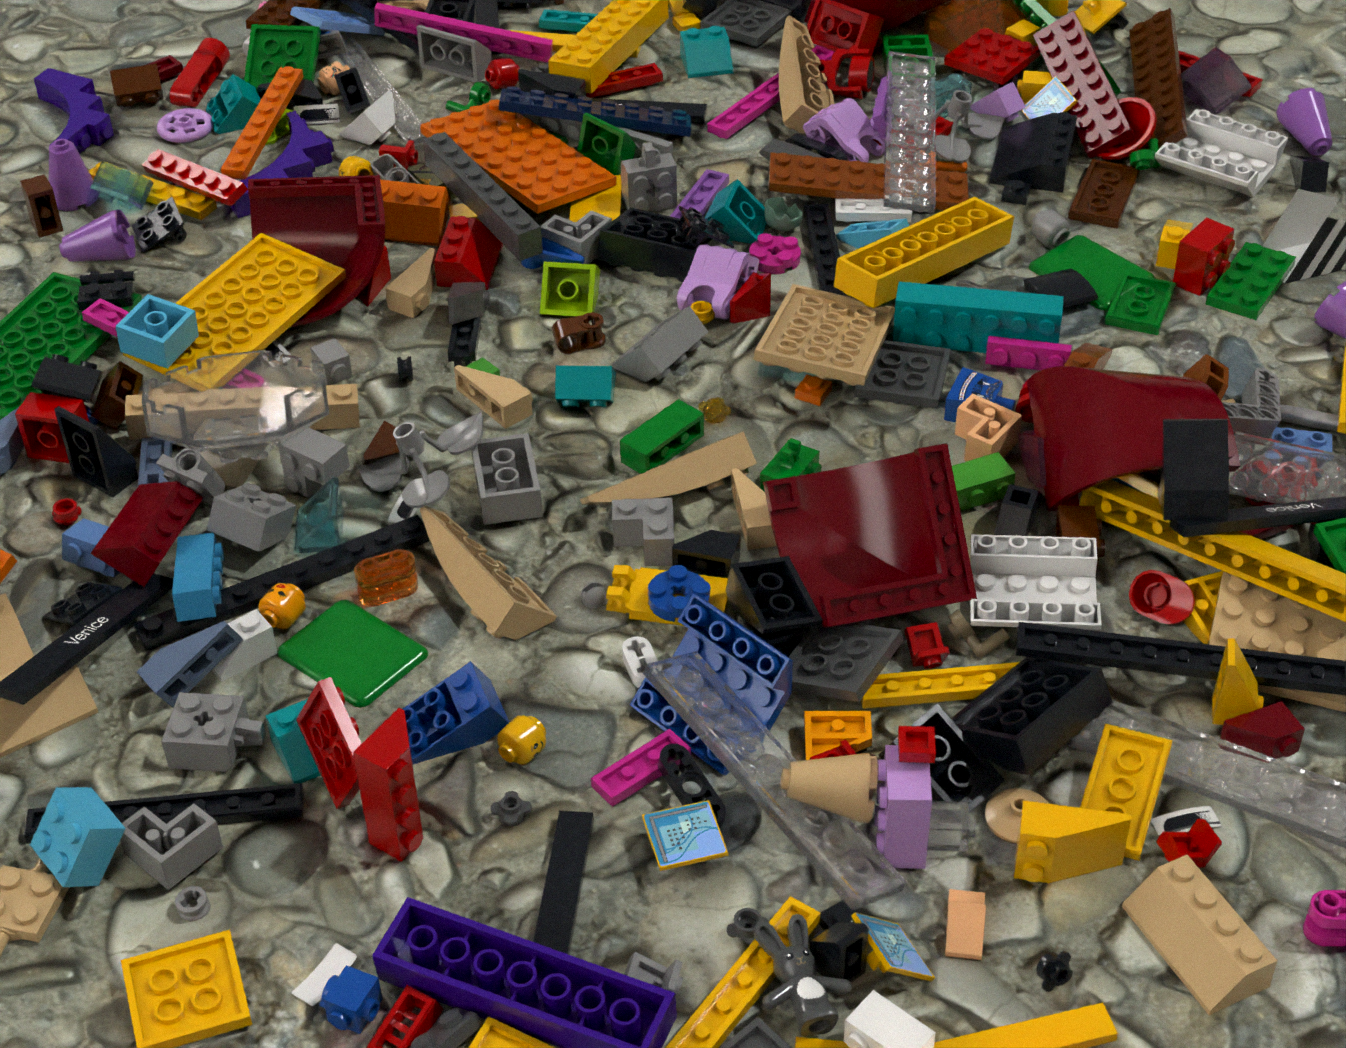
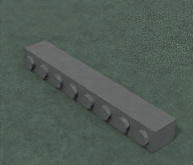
(483, 196)

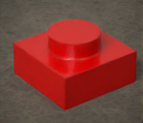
(916, 744)

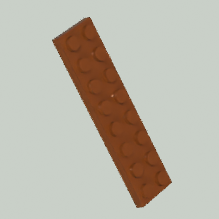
(850, 179)

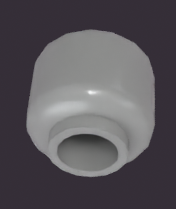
(1050, 228)

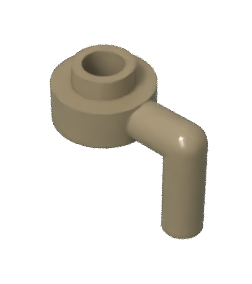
(961, 629)

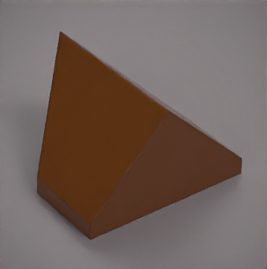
(382, 444)

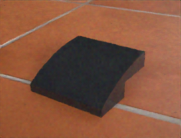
(1063, 283)

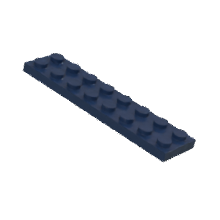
(572, 109)

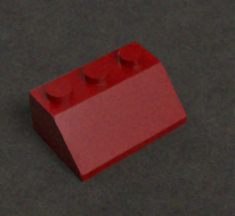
(466, 253)

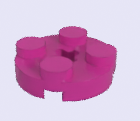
(775, 253)

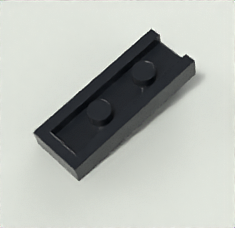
(464, 341)

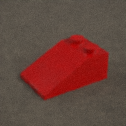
(841, 26)

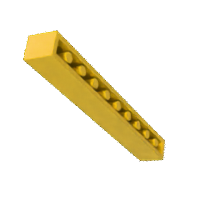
(1230, 551)

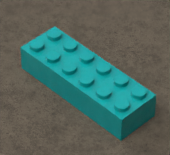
(966, 316)

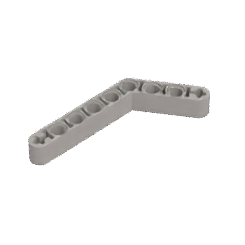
(1260, 405)

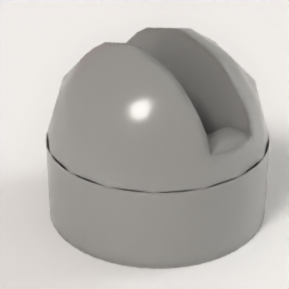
(593, 595)

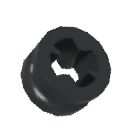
(405, 369)

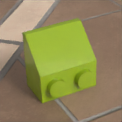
(569, 289)

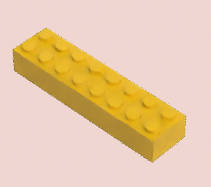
(608, 40)
(923, 251)

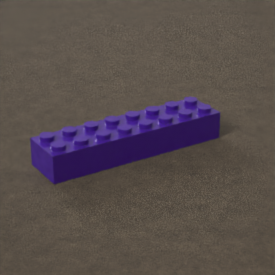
(521, 982)

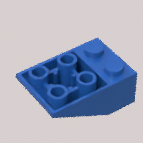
(454, 715)

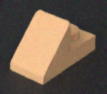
(965, 924)

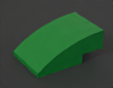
(905, 44)

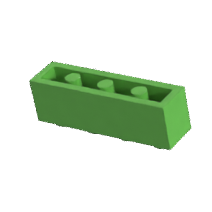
(982, 480)

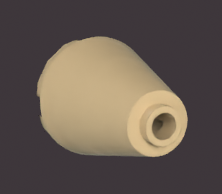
(834, 784)

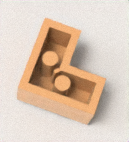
(986, 427)

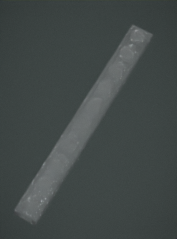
(376, 85)

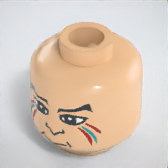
(327, 79)

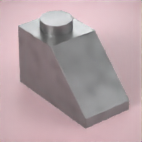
(467, 301)

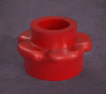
(66, 511)

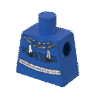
(978, 384)

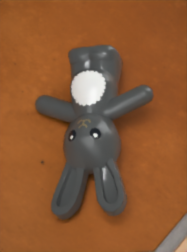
(797, 971)

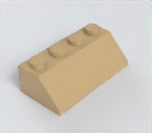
(51, 710)
(1200, 935)

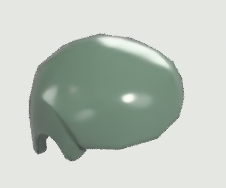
(781, 216)

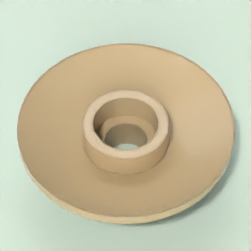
(1004, 812)

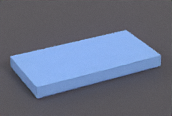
(336, 20)

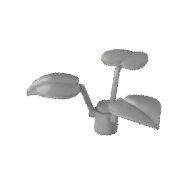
(979, 125)
(430, 488)

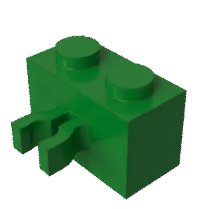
(791, 461)

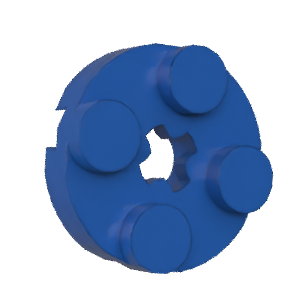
(672, 582)

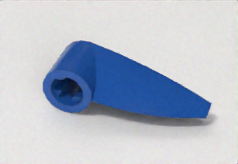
(552, 253)

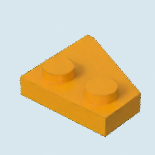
(827, 728)

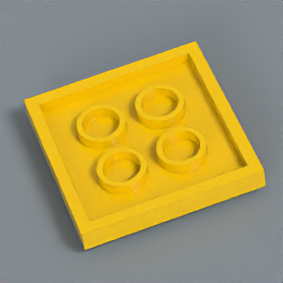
(186, 992)

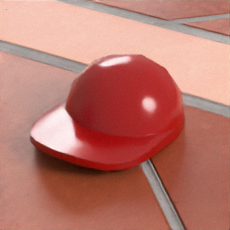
(1161, 597)

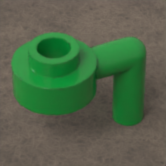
(479, 95)
(1145, 158)

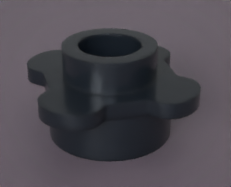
(1054, 970)

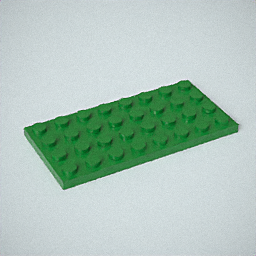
(43, 326)

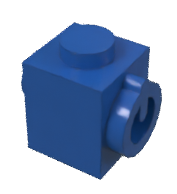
(351, 999)

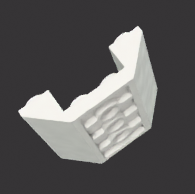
(1224, 152)
(1034, 581)

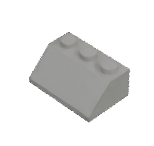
(452, 54)
(662, 346)

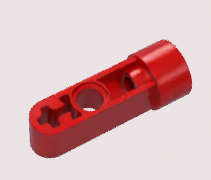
(199, 73)

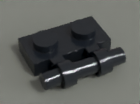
(97, 286)

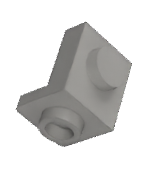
(655, 973)

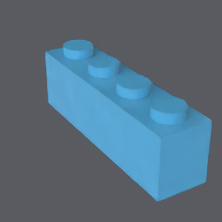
(197, 576)

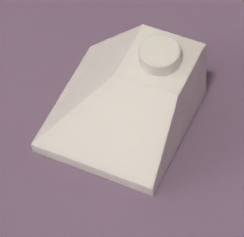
(373, 122)
(255, 647)

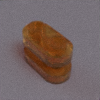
(386, 577)

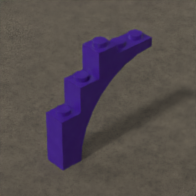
(78, 99)
(298, 160)

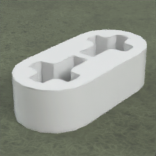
(636, 664)

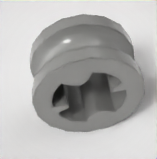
(189, 894)

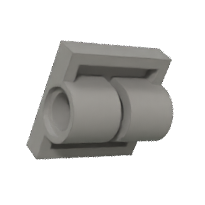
(194, 472)

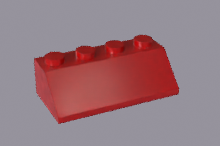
(389, 788)

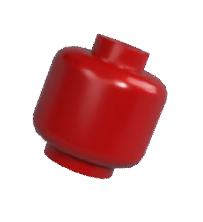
(502, 73)

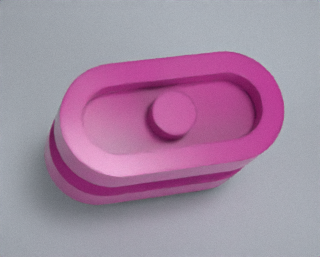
(1326, 918)

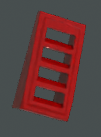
(402, 1009)

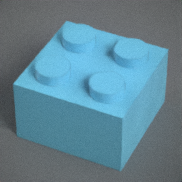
(157, 331)
(77, 836)

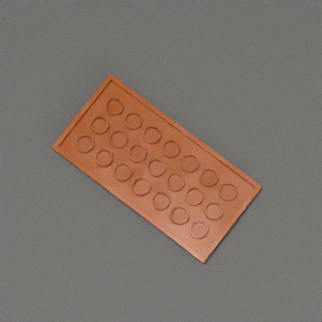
(522, 156)

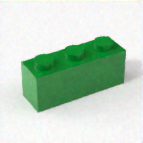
(662, 437)

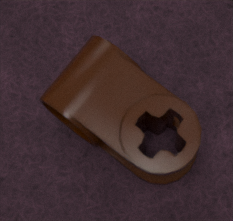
(577, 334)

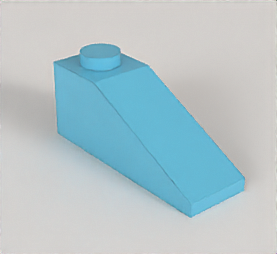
(865, 233)

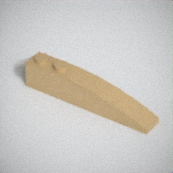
(800, 81)
(683, 474)
(495, 598)

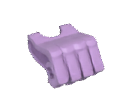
(847, 129)
(716, 277)

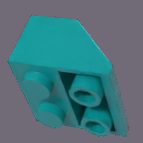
(232, 105)

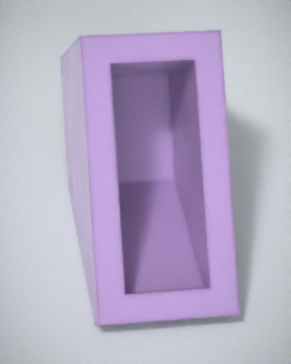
(1002, 102)

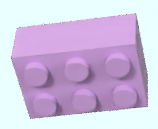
(903, 810)

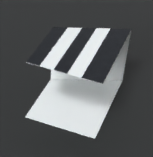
(1310, 236)

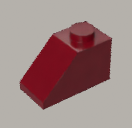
(1266, 730)

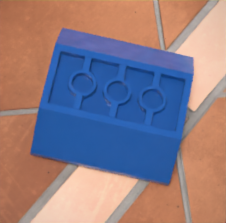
(740, 658)

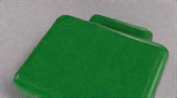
(1095, 263)
(354, 650)

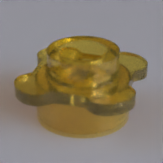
(714, 410)

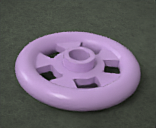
(185, 125)

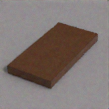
(1104, 193)

